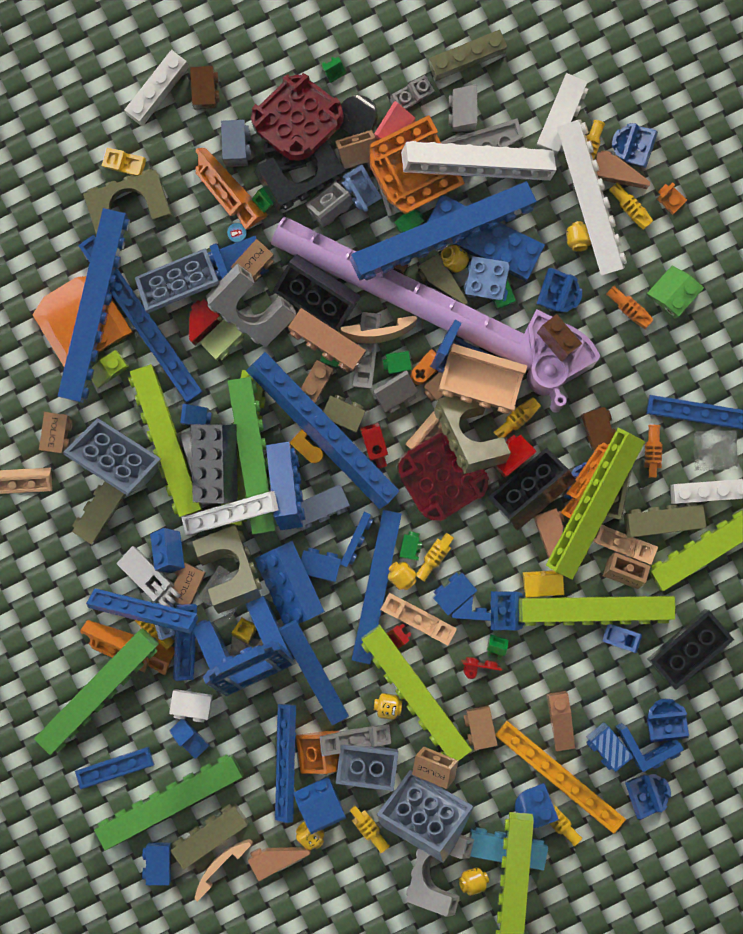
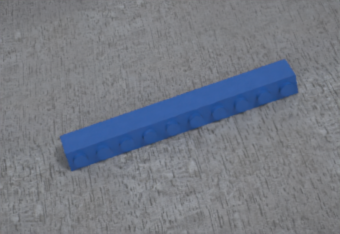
(442, 231)
(93, 305)
(322, 430)

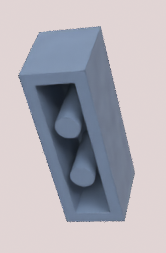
(324, 504)

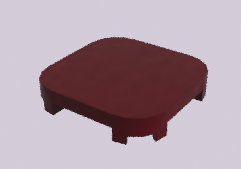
(297, 117)
(437, 481)

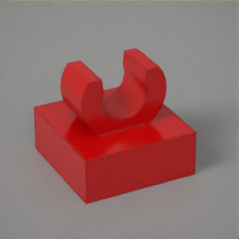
(398, 636)

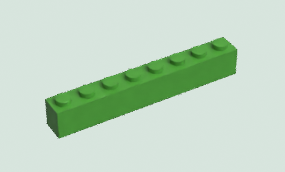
(251, 447)
(96, 691)
(168, 802)

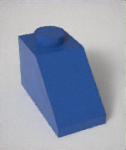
(195, 415)

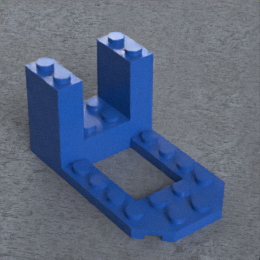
(254, 664)

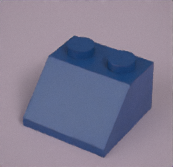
(319, 805)

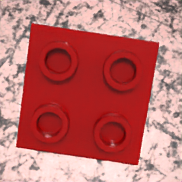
(471, 666)

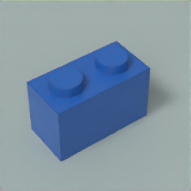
(167, 550)
(321, 565)
(454, 593)
(157, 864)

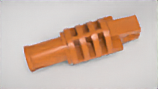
(630, 308)
(653, 451)

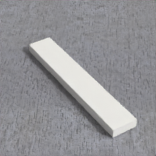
(230, 513)

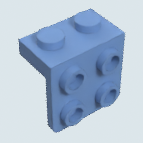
(362, 188)
(486, 278)

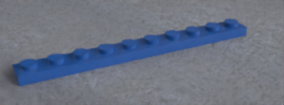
(149, 331)

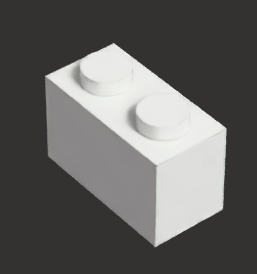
(190, 705)

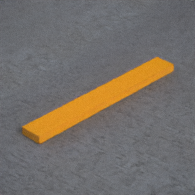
(560, 777)

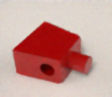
(373, 436)

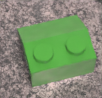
(675, 291)

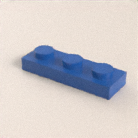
(356, 540)

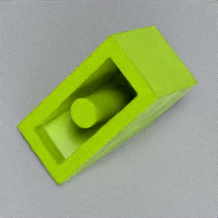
(108, 368)

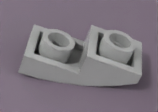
(413, 93)

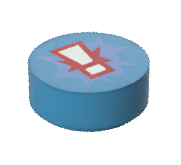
(236, 232)

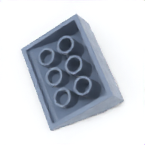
(176, 280)
(113, 457)
(425, 816)

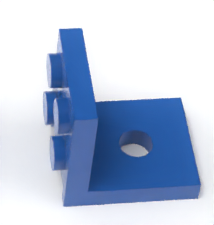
(227, 256)
(450, 338)
(652, 758)

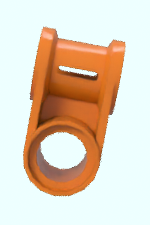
(424, 366)

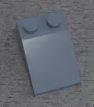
(367, 767)

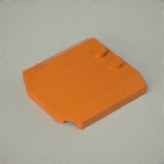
(406, 189)
(58, 315)

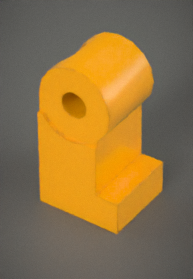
(310, 452)

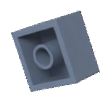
(234, 143)

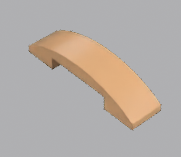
(379, 335)
(628, 546)
(418, 619)
(236, 849)

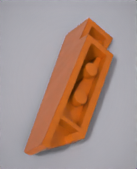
(227, 190)
(583, 479)
(111, 640)

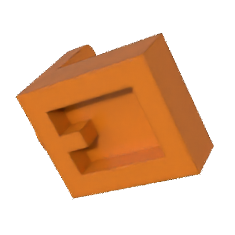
(671, 198)

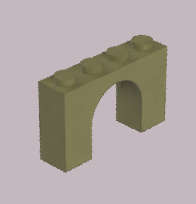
(147, 185)
(469, 453)
(243, 586)

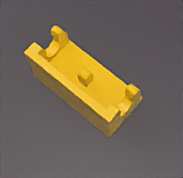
(543, 583)

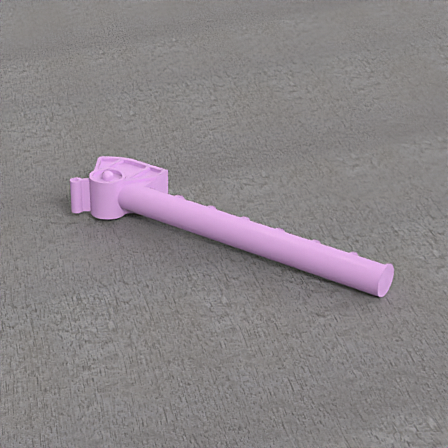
(544, 368)

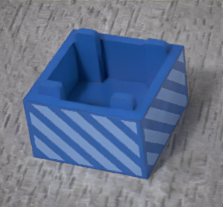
(609, 747)

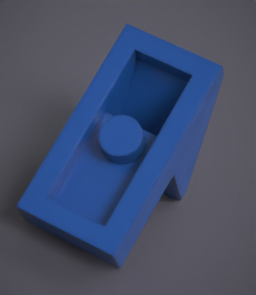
(465, 611)
(622, 638)
(189, 738)

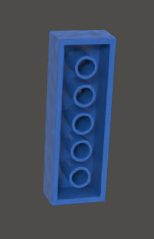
(496, 243)

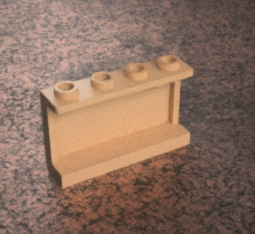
(482, 378)

